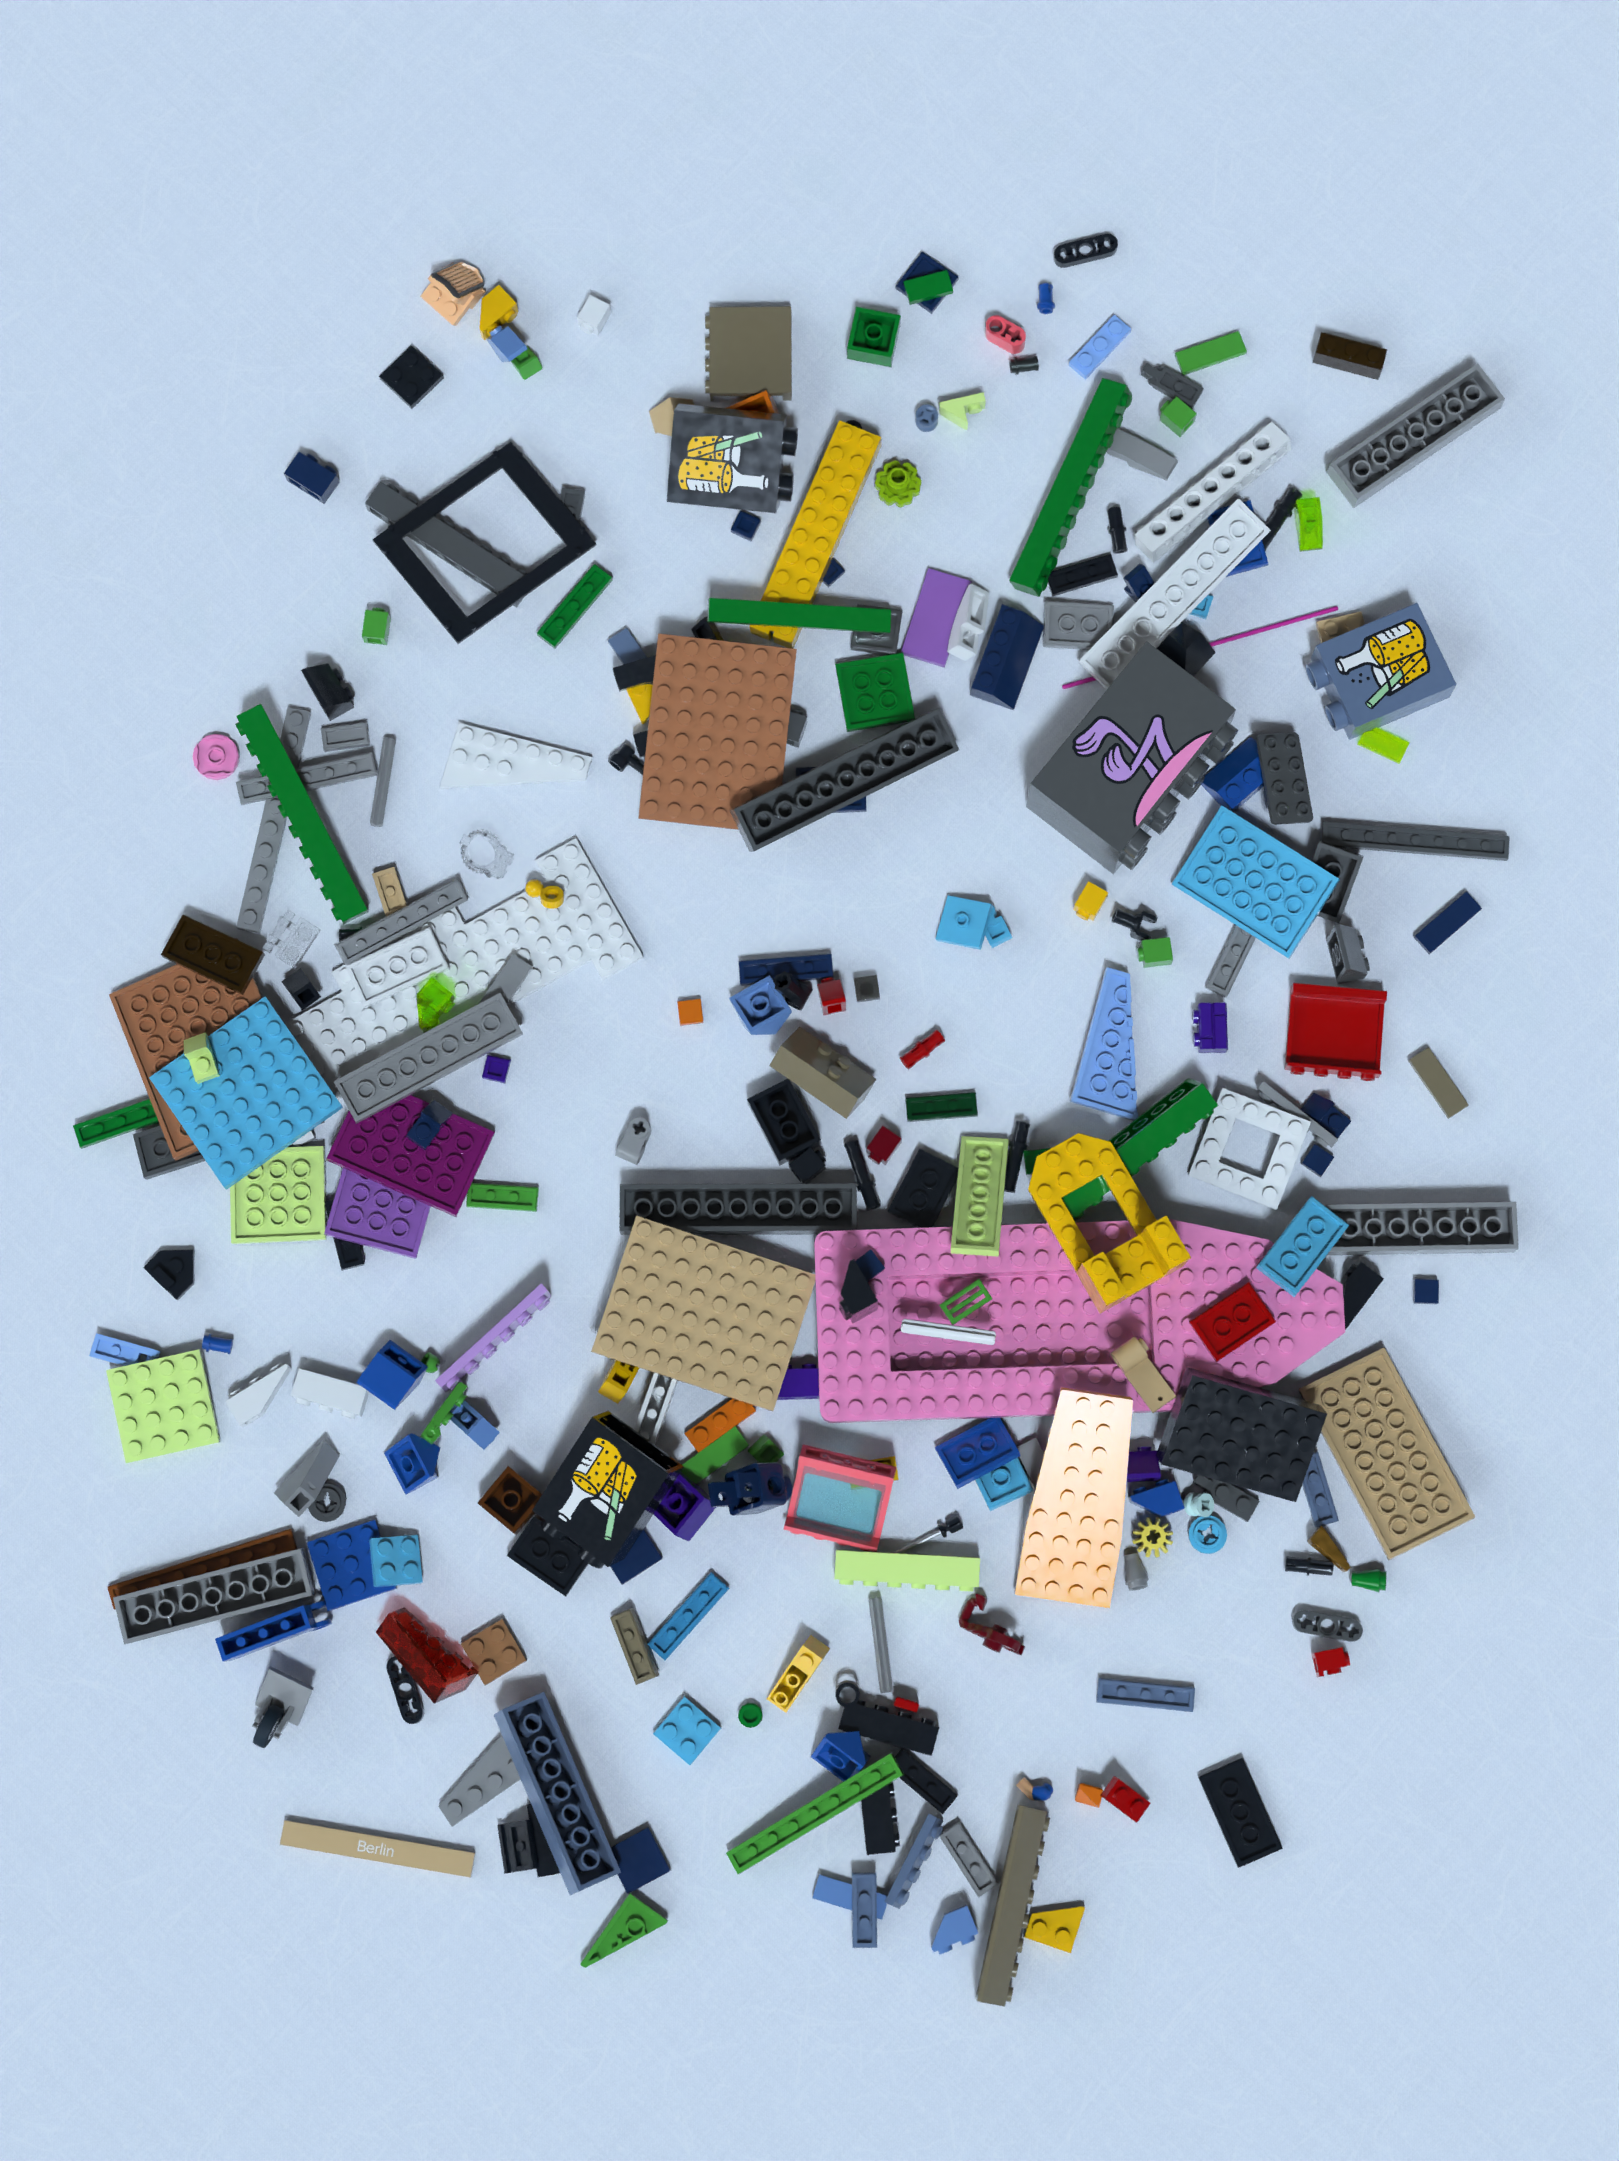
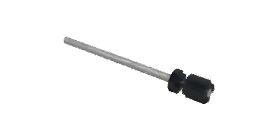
(952, 1525)

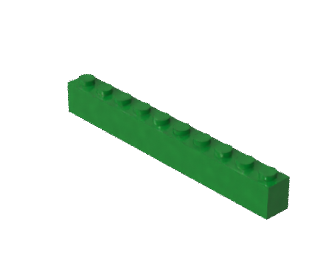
(1071, 487)
(301, 813)

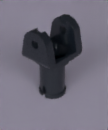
(1133, 922)

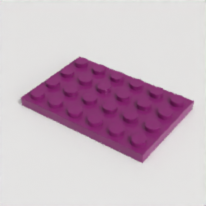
(433, 1176)

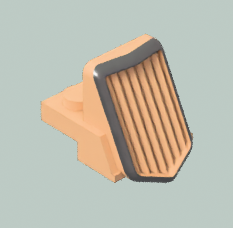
(454, 290)

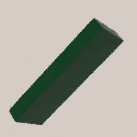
(941, 1107)

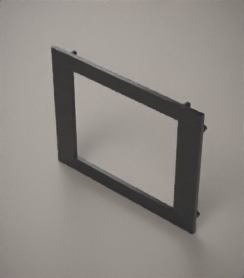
(429, 589)

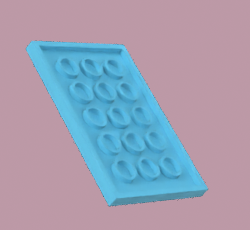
(1255, 882)

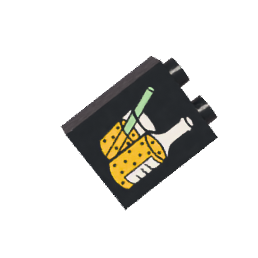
(730, 458)
(606, 1490)

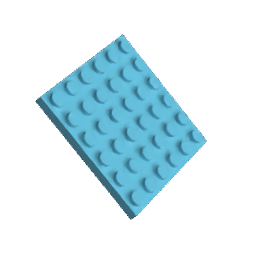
(257, 1104)

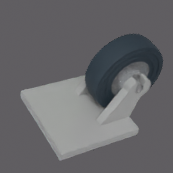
(279, 1698)

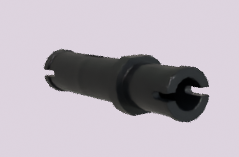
(1282, 511)
(1015, 1156)
(862, 1175)

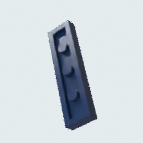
(801, 968)

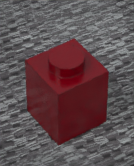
(883, 1146)

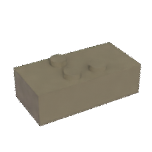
(822, 1072)

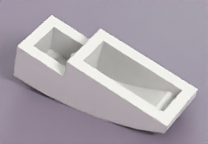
(969, 623)

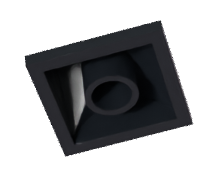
(1187, 648)

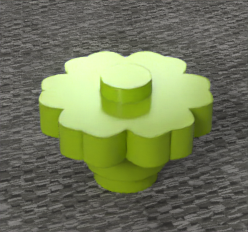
(898, 483)

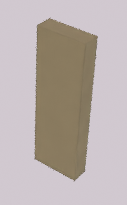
(1438, 1083)
(634, 1646)

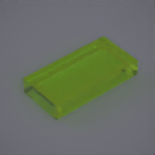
(1384, 744)

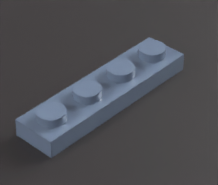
(910, 1870)

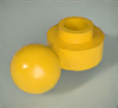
(551, 896)

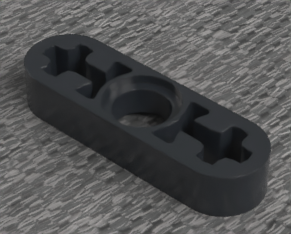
(1080, 259)
(405, 1709)

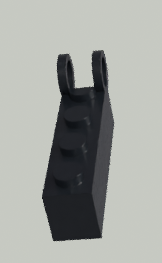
(887, 1727)

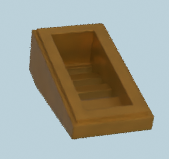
(1325, 1545)

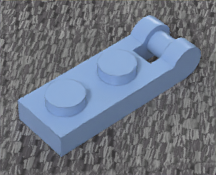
(120, 1351)

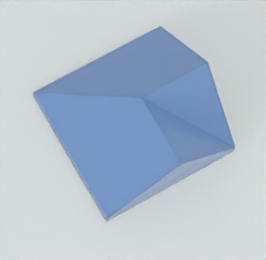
(761, 1008)

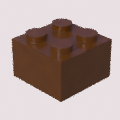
(511, 1500)

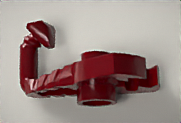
(994, 1637)

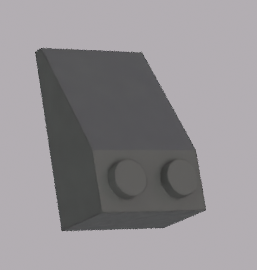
(1346, 954)

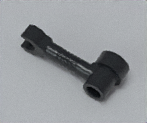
(625, 758)

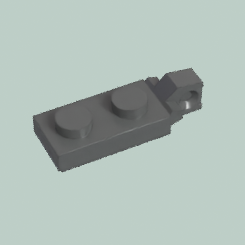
(1172, 384)
(1228, 1497)

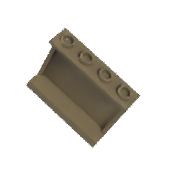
(749, 351)

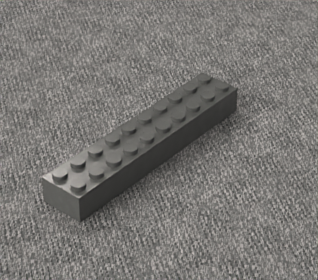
(844, 780)
(741, 1208)

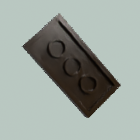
(212, 954)

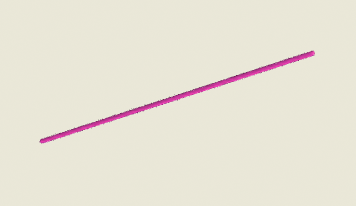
(1235, 637)

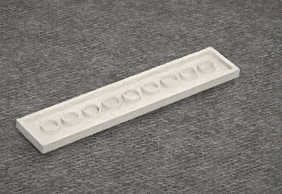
(1176, 592)

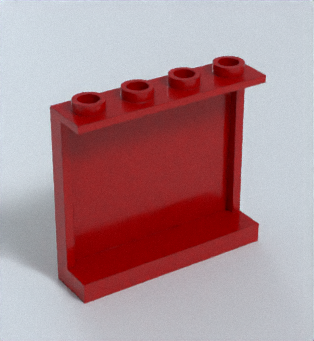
(1335, 1031)

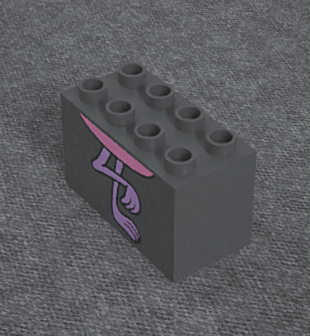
(1133, 760)

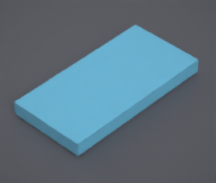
(1302, 1246)

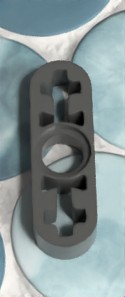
(1343, 1635)

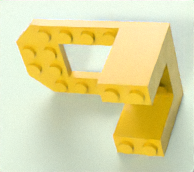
(1130, 1266)

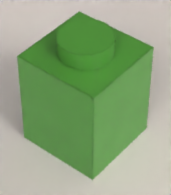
(1177, 416)
(376, 626)
(1155, 952)

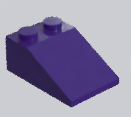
(684, 1508)

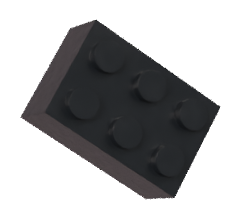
(784, 1121)

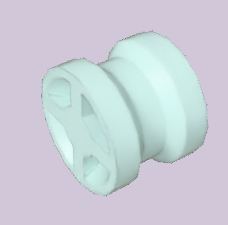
(1199, 1504)

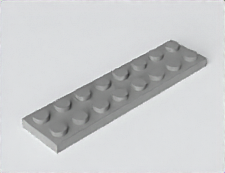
(428, 1058)

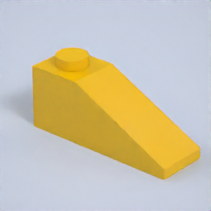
(618, 1381)

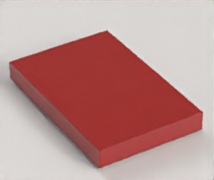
(1232, 1322)

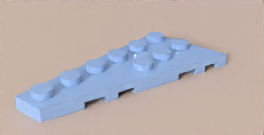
(1108, 1059)

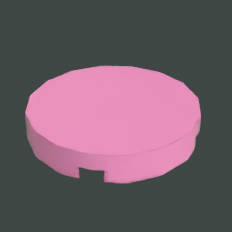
(216, 757)

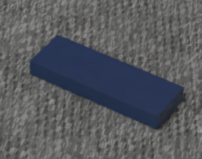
(1447, 922)

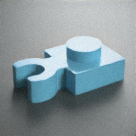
(997, 930)

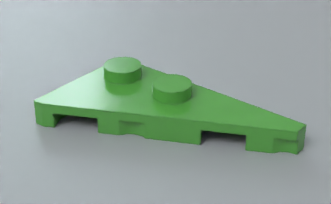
(629, 1923)

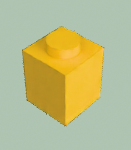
(1090, 901)

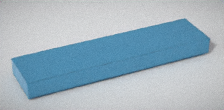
(688, 1616)

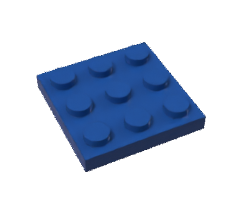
(345, 1565)

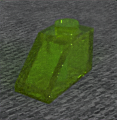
(1309, 524)

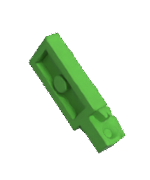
(444, 1415)

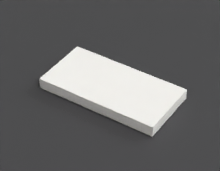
(397, 967)

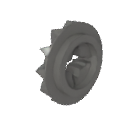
(334, 1511)

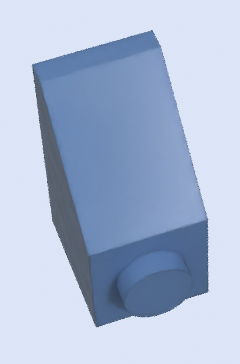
(505, 343)
(474, 1425)

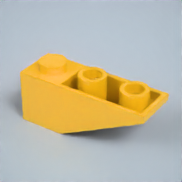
(798, 1673)

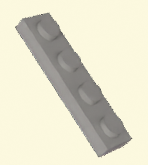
(1270, 1095)

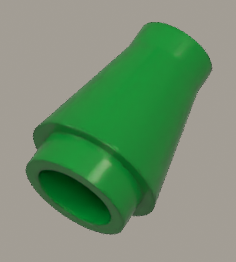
(1370, 1579)

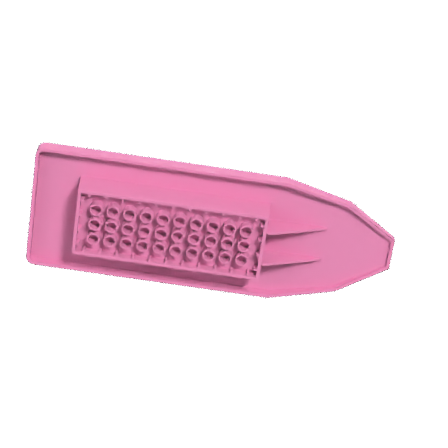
(1042, 1322)

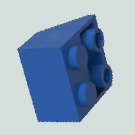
(392, 1374)

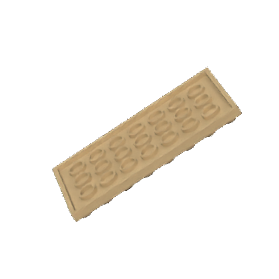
(1387, 1454)

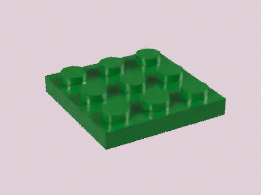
(875, 692)

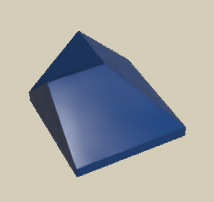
(413, 1462)
(841, 1754)

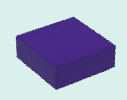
(496, 1069)

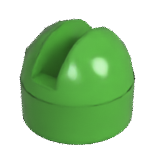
(431, 1361)

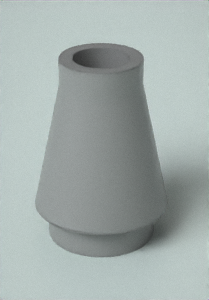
(1134, 1573)

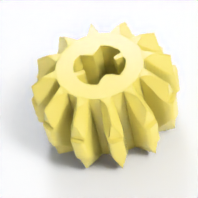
(1146, 1532)

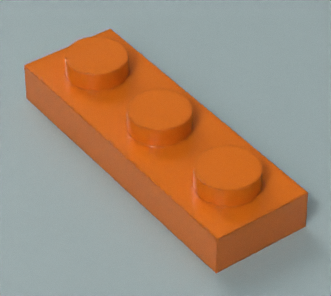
(719, 1423)

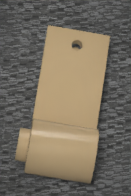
(1142, 1374)

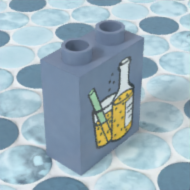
(1380, 672)

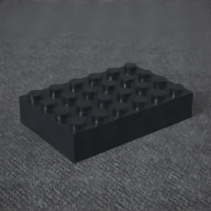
(1241, 1434)

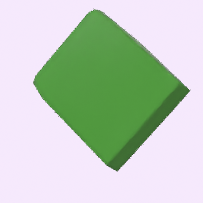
(526, 364)
(765, 1450)

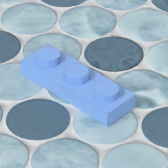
(1100, 347)

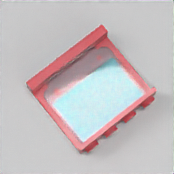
(839, 1498)

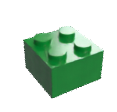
(873, 337)

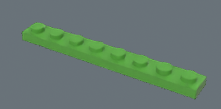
(815, 1813)

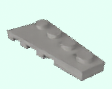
(482, 1783)

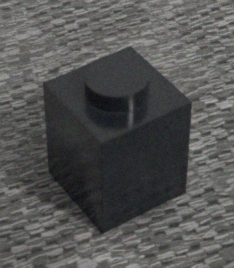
(301, 989)
(808, 1165)

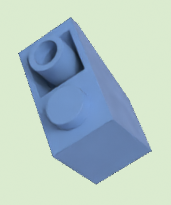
(954, 1927)

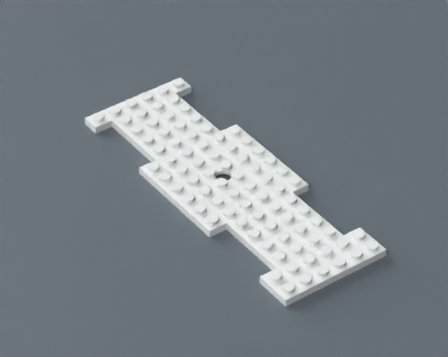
(553, 941)

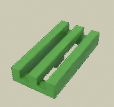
(948, 1313)

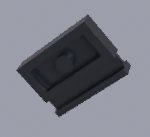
(517, 1846)

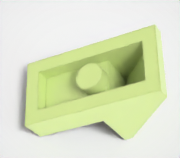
(956, 409)
(201, 1058)

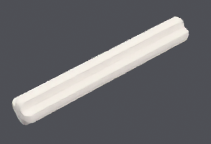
(948, 1331)

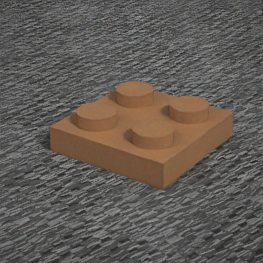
(493, 1652)

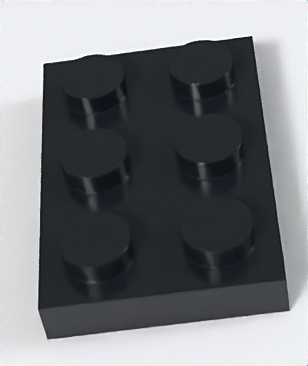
(924, 1190)
(548, 1558)

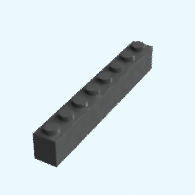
(446, 542)

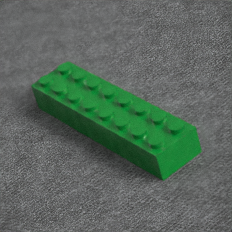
(1148, 1136)

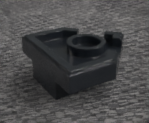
(173, 1270)

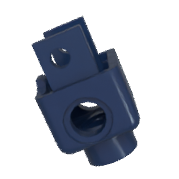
(765, 1485)

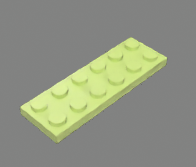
(979, 1196)

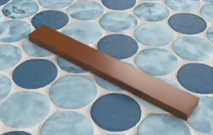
(243, 1553)

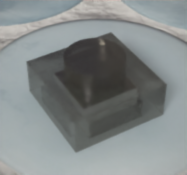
(866, 988)

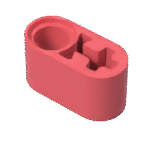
(1002, 340)

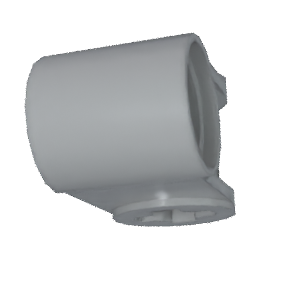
(633, 1145)

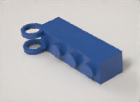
(270, 1632)

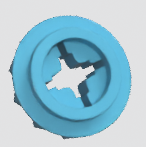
(1218, 1530)

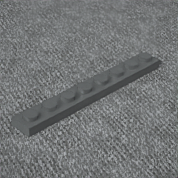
(1416, 841)

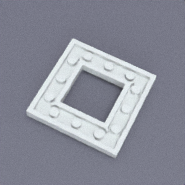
(1292, 1135)

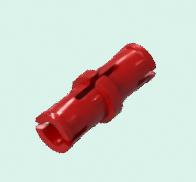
(922, 1049)

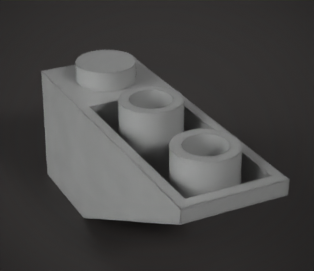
(308, 1479)

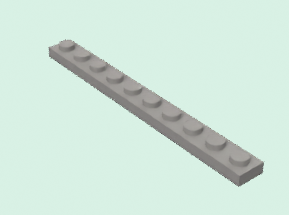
(271, 831)

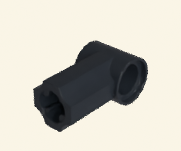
(794, 991)

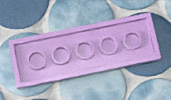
(500, 1332)

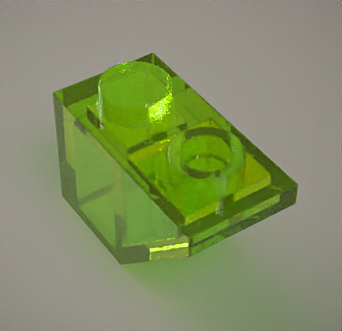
(432, 1003)

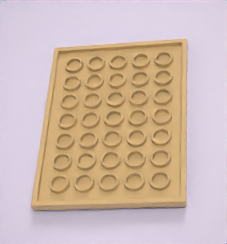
(704, 1313)

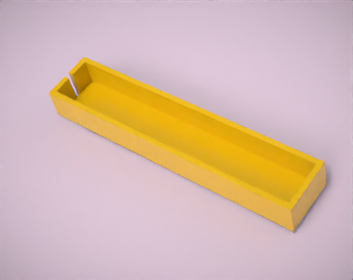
(820, 524)

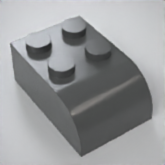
(1344, 866)

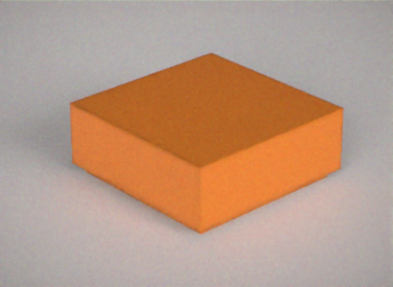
(690, 1012)

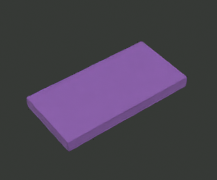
(934, 617)

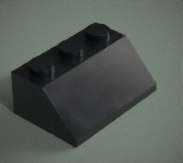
(856, 1295)

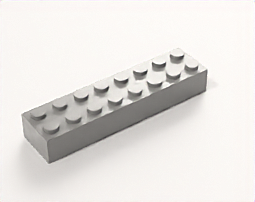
(1415, 435)
(1427, 1228)
(214, 1596)

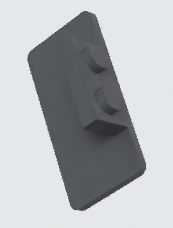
(1284, 778)

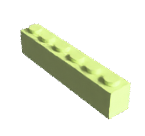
(907, 1568)

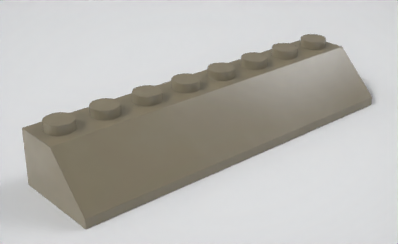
(1011, 1905)

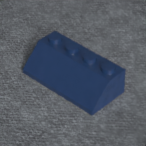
(1007, 657)

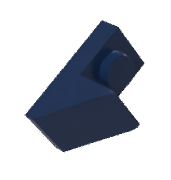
(1138, 582)
(1326, 1115)
(429, 1124)

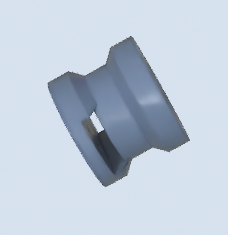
(928, 413)

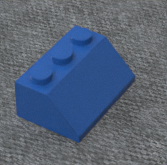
(1236, 777)

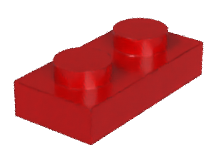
(1125, 1799)

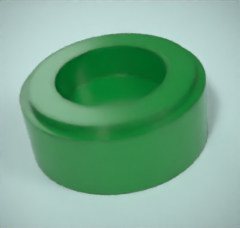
(750, 1715)

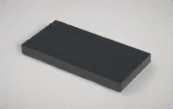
(1240, 1812)

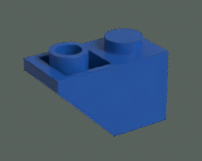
(1160, 1500)

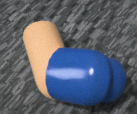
(1035, 1793)

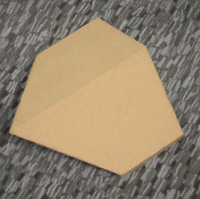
(663, 414)

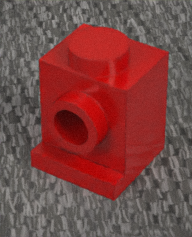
(1330, 1661)

